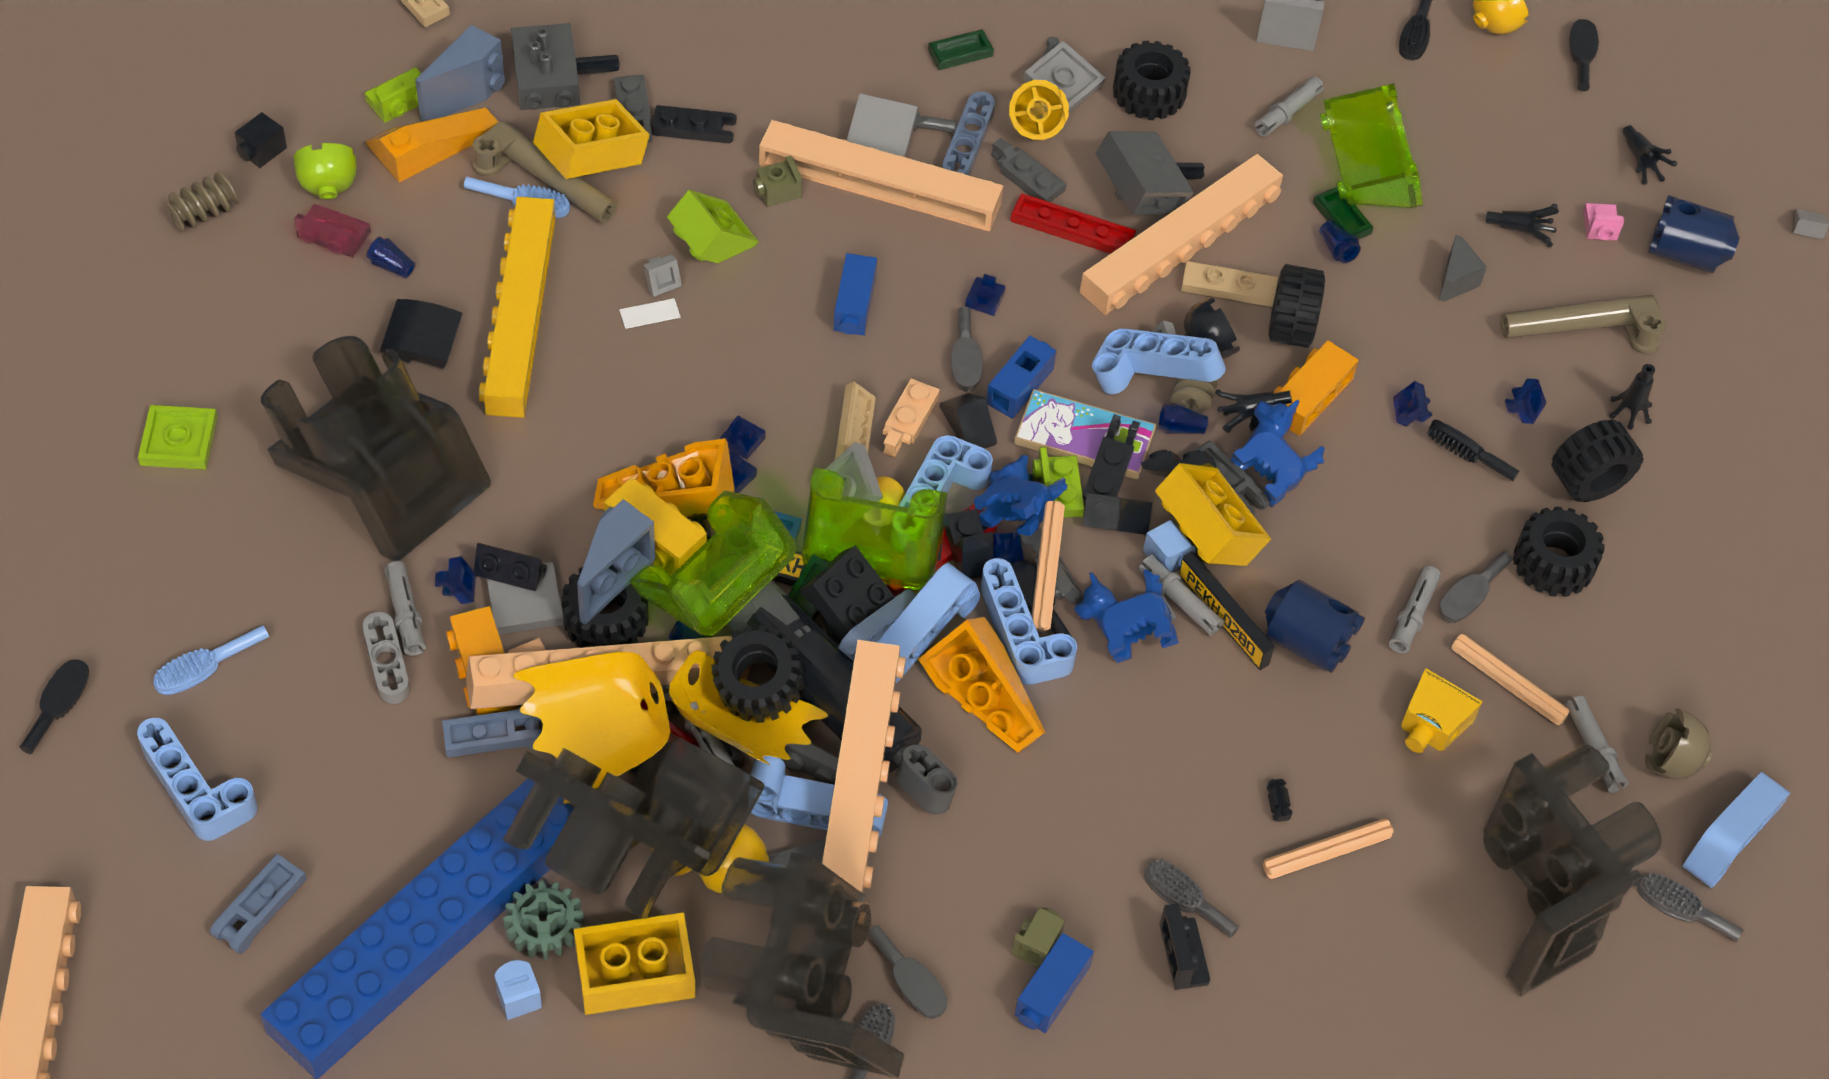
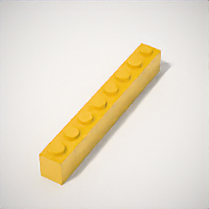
(519, 307)

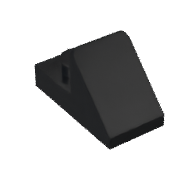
(1117, 513)
(968, 543)

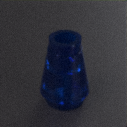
(1340, 242)
(390, 257)
(1181, 420)

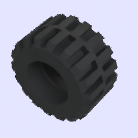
(1151, 80)
(1297, 306)
(1597, 460)
(1563, 531)
(605, 629)
(753, 648)

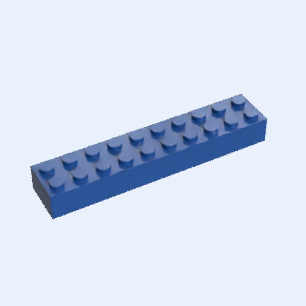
(409, 938)

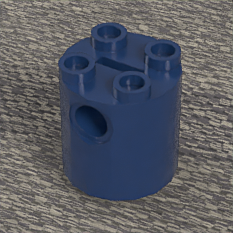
(1694, 235)
(1312, 624)

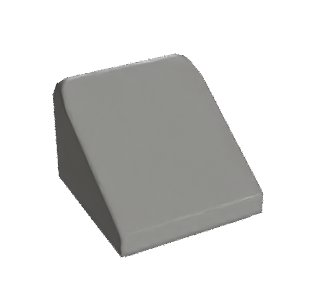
(1810, 224)

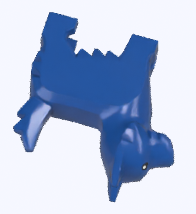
(1272, 454)
(1016, 497)
(1128, 619)

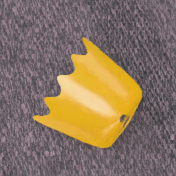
(598, 710)
(750, 737)

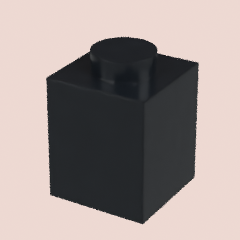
(260, 140)

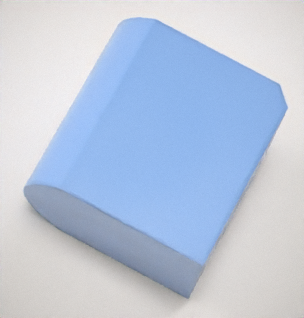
(1168, 545)
(517, 989)

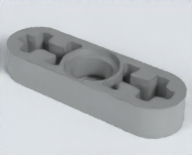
(395, 667)

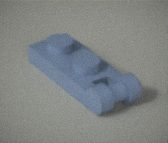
(489, 733)
(258, 903)

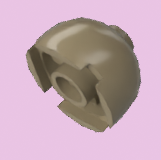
(1679, 746)

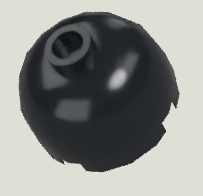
(1212, 324)

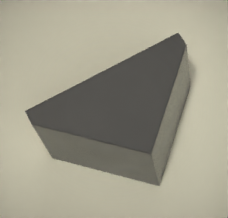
(1463, 270)

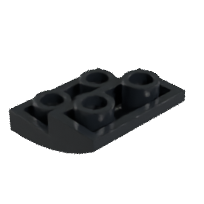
(421, 331)

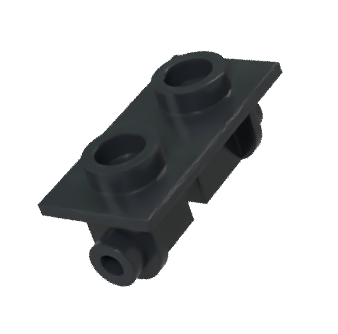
(508, 566)

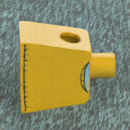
(1438, 713)

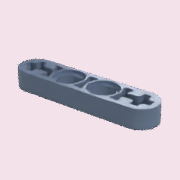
(970, 138)
(876, 624)

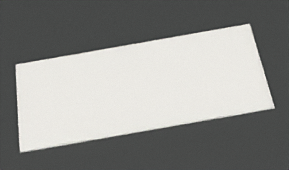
(649, 313)

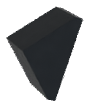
(970, 419)

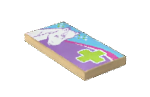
(1077, 430)

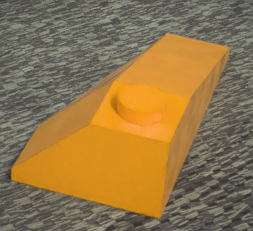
(422, 144)
(684, 479)
(980, 676)

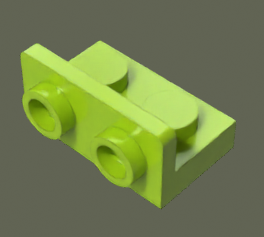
(394, 96)
(1054, 468)

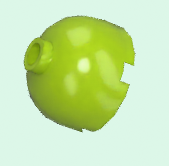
(325, 170)

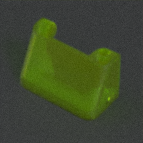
(1372, 149)
(894, 539)
(727, 570)

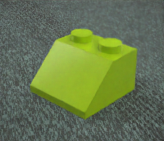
(710, 227)

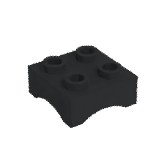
(847, 592)

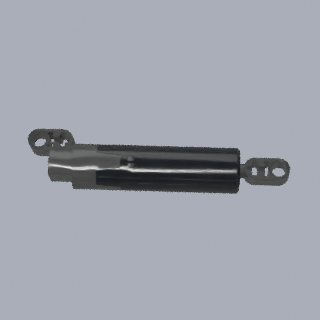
(828, 687)

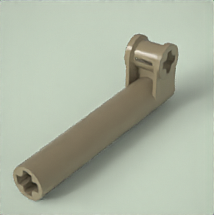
(506, 144)
(1637, 314)

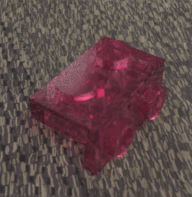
(332, 230)

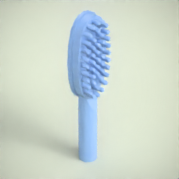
(562, 204)
(199, 665)

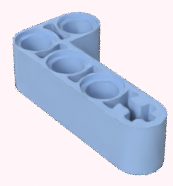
(1155, 354)
(957, 467)
(930, 611)
(1019, 621)
(185, 777)
(795, 798)
(1735, 829)

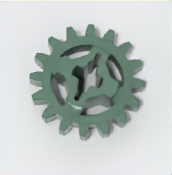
(549, 935)

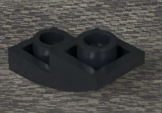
(1164, 461)

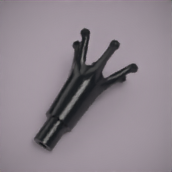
(1646, 153)
(1526, 221)
(1637, 395)
(1247, 403)

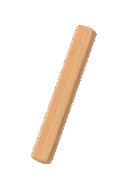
(1047, 565)
(1510, 679)
(1327, 848)

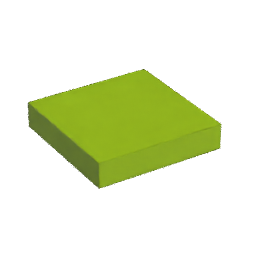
(177, 437)

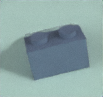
(461, 75)
(617, 553)

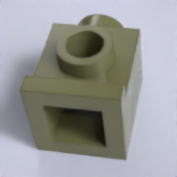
(778, 182)
(1038, 936)

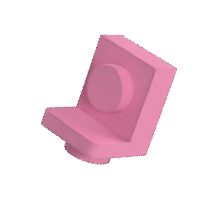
(1602, 221)

